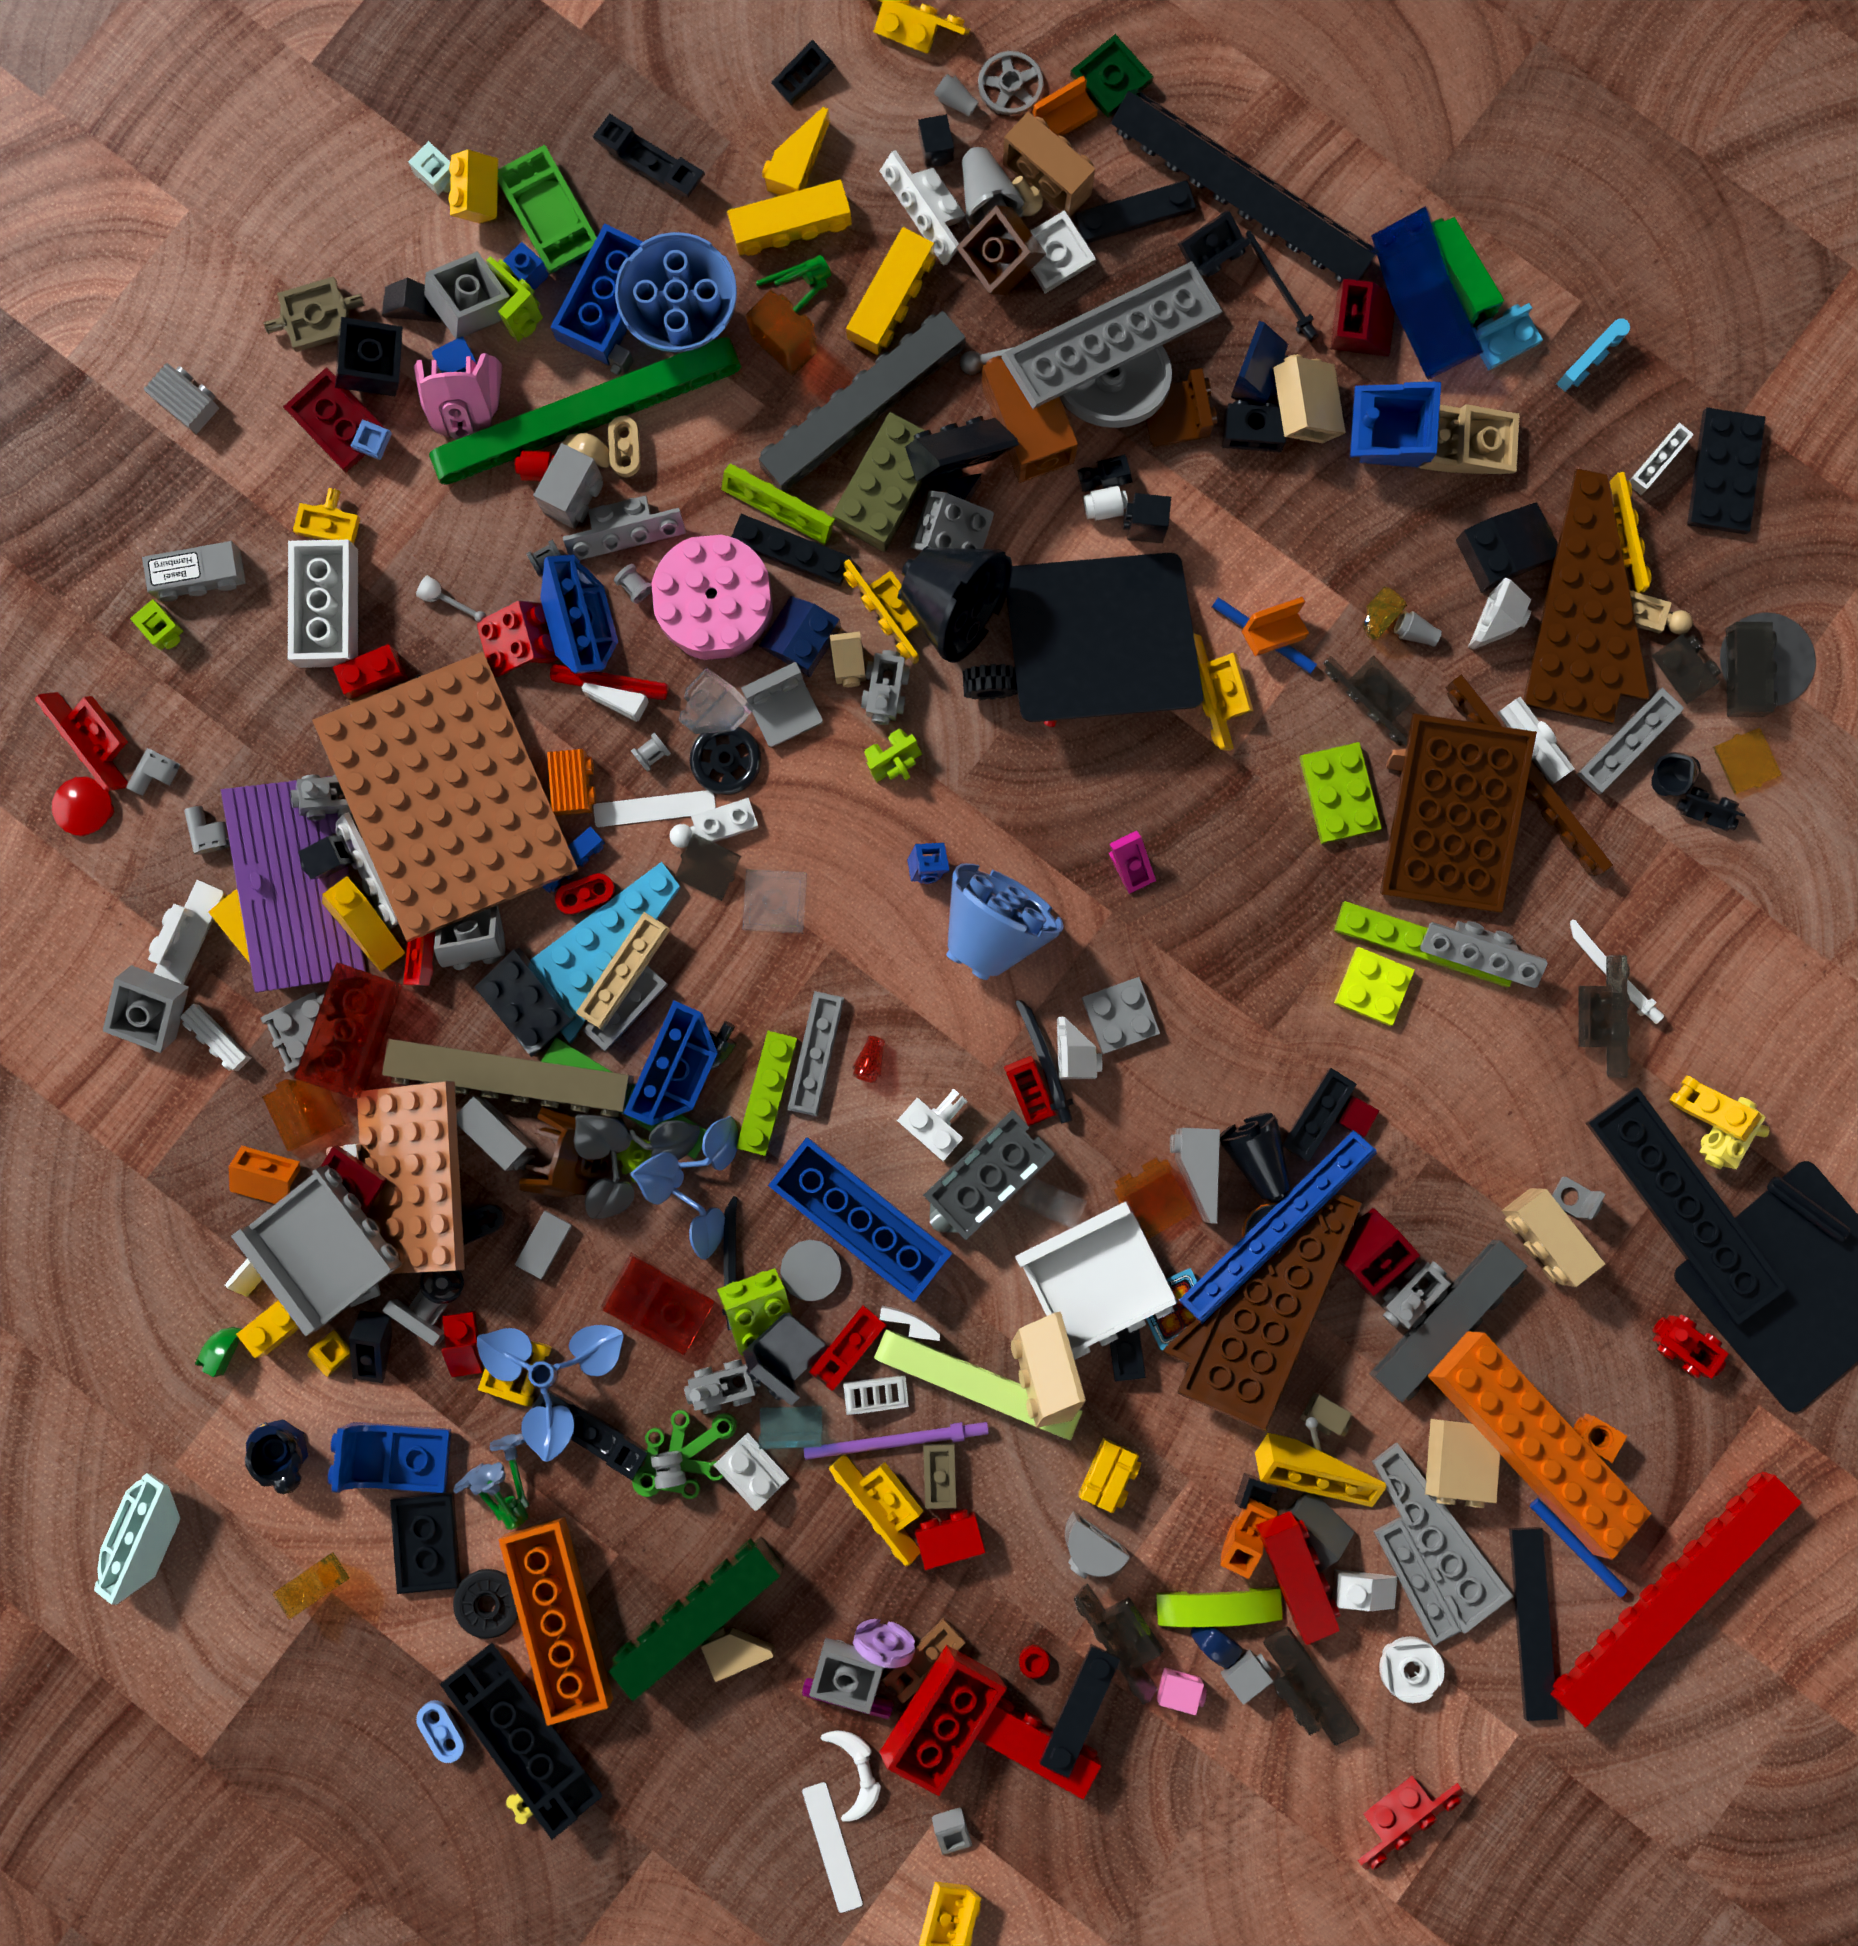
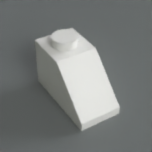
(1364, 1590)

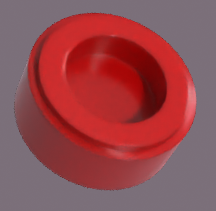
(1034, 1661)

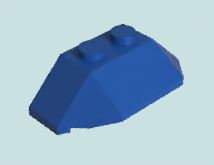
(577, 614)
(674, 1067)

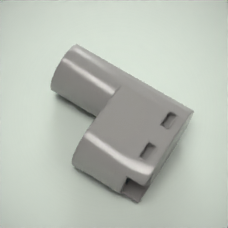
(152, 766)
(203, 836)

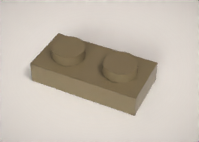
(939, 1476)

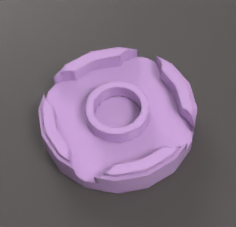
(884, 1644)

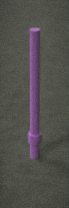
(956, 1432)

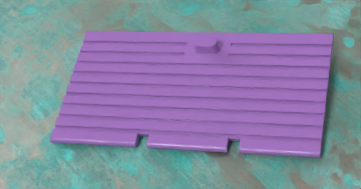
(284, 922)

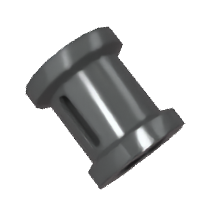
(538, 557)

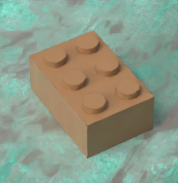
(1048, 164)

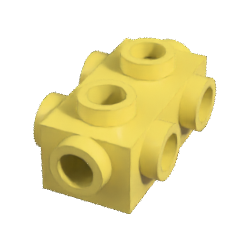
(1725, 1150)

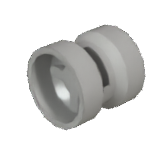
(667, 1476)

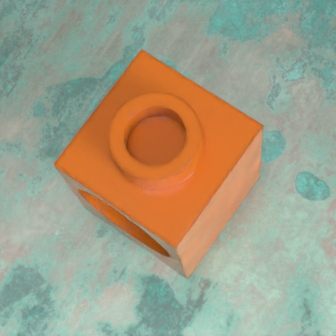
(1611, 1438)

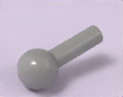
(973, 362)

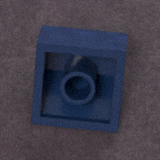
(1256, 377)
(801, 634)

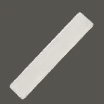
(653, 808)
(832, 1847)

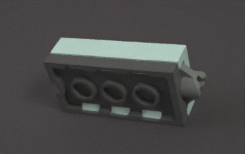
(986, 1177)

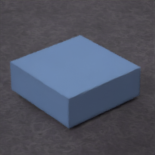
(371, 439)

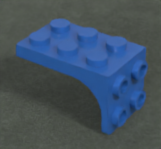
(390, 1457)

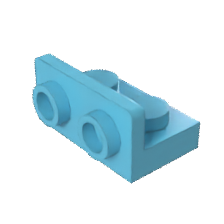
(1507, 336)

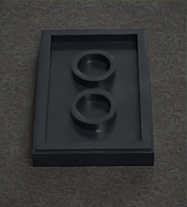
(425, 1543)

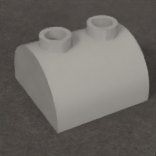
(471, 940)
(1092, 1549)
(845, 1677)

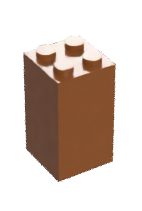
(1042, 432)

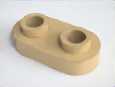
(624, 448)

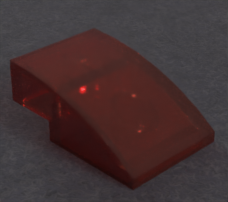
(657, 1304)

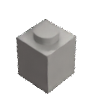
(1248, 1676)

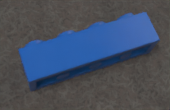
(581, 849)

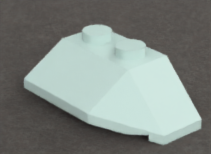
(136, 1539)

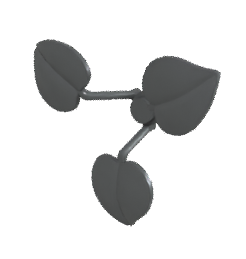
(600, 1135)

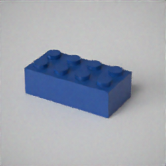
(589, 312)

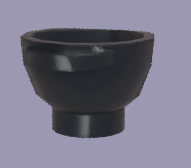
(1675, 774)

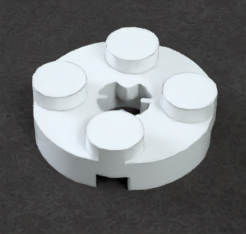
(1396, 1657)

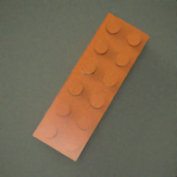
(556, 1621)

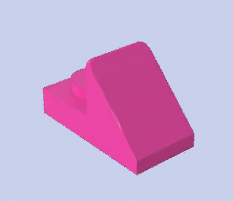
(1132, 862)

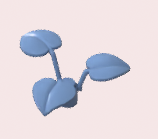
(663, 1174)
(508, 1349)

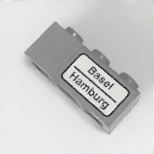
(194, 571)

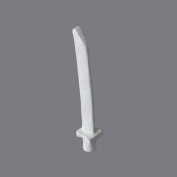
(1645, 1006)

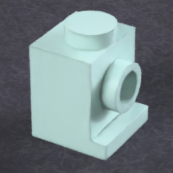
(429, 162)

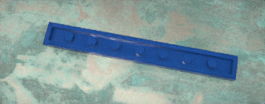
(1277, 1226)

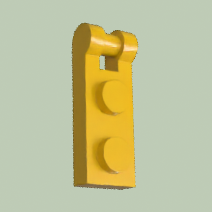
(1716, 1109)

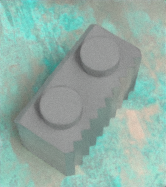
(181, 398)

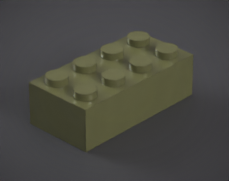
(881, 487)

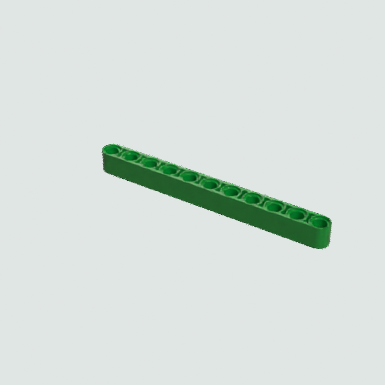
(585, 410)

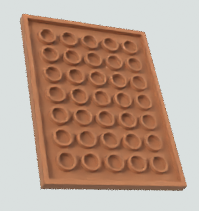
(445, 796)

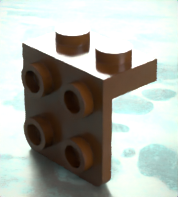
(1184, 413)

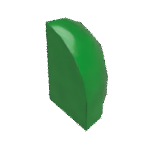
(218, 1351)

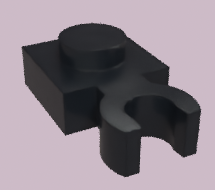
(1109, 473)

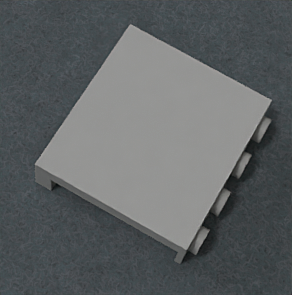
(317, 1250)

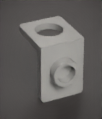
(1588, 1202)

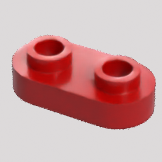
(585, 892)

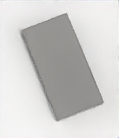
(543, 1244)

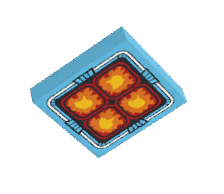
(1171, 1325)

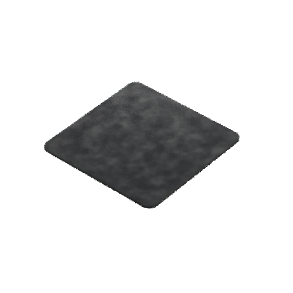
(1102, 637)
(1812, 1328)

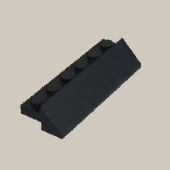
(520, 1741)

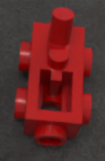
(1681, 1340)

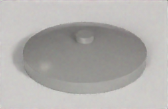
(1125, 393)

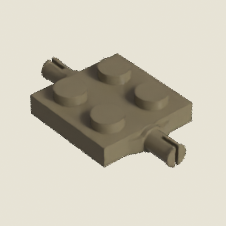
(312, 313)

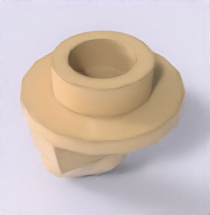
(1030, 195)

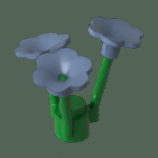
(486, 1480)

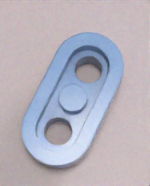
(439, 1731)

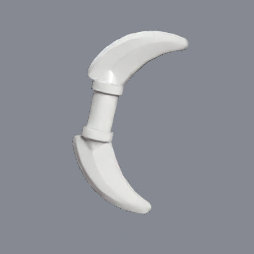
(860, 1752)

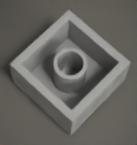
(465, 294)
(569, 486)
(145, 1008)

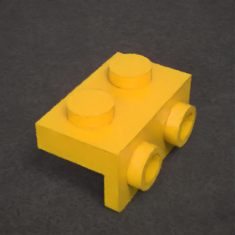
(950, 1916)

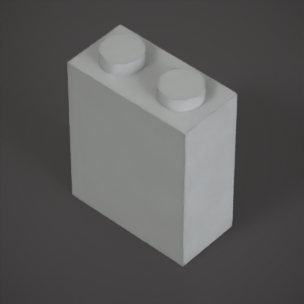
(496, 1134)

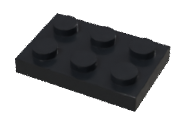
(525, 1002)

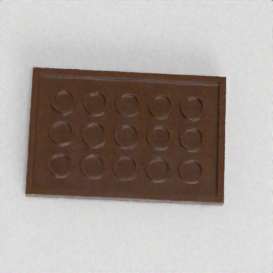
(1457, 812)

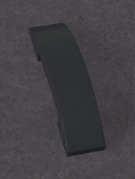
(647, 159)
(601, 1438)

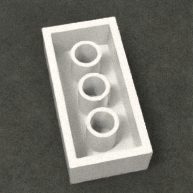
(322, 602)

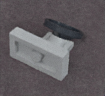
(427, 1306)

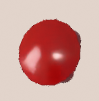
(81, 806)

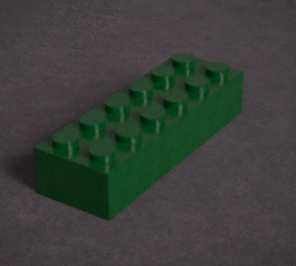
(697, 1618)

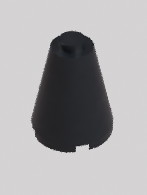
(1259, 1154)

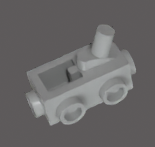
(884, 698)
(318, 797)
(1408, 1302)
(712, 1388)

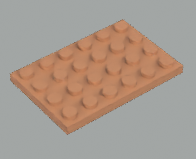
(414, 1144)

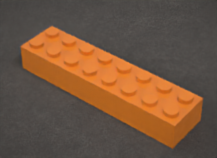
(1539, 1444)

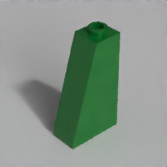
(1468, 273)

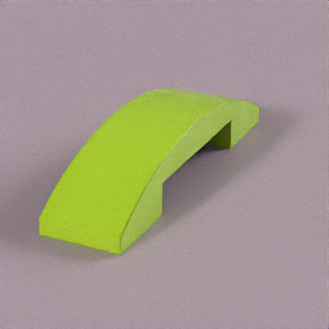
(1219, 1608)

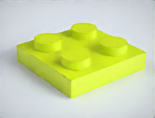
(1374, 986)

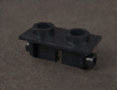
(1721, 812)

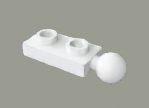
(717, 823)

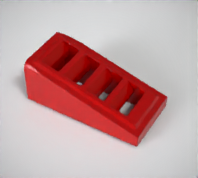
(1021, 1066)

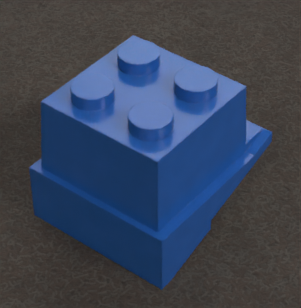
(1396, 423)

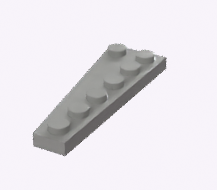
(1454, 1561)

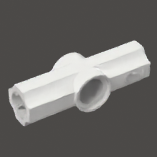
(1546, 753)

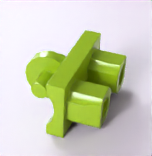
(894, 760)

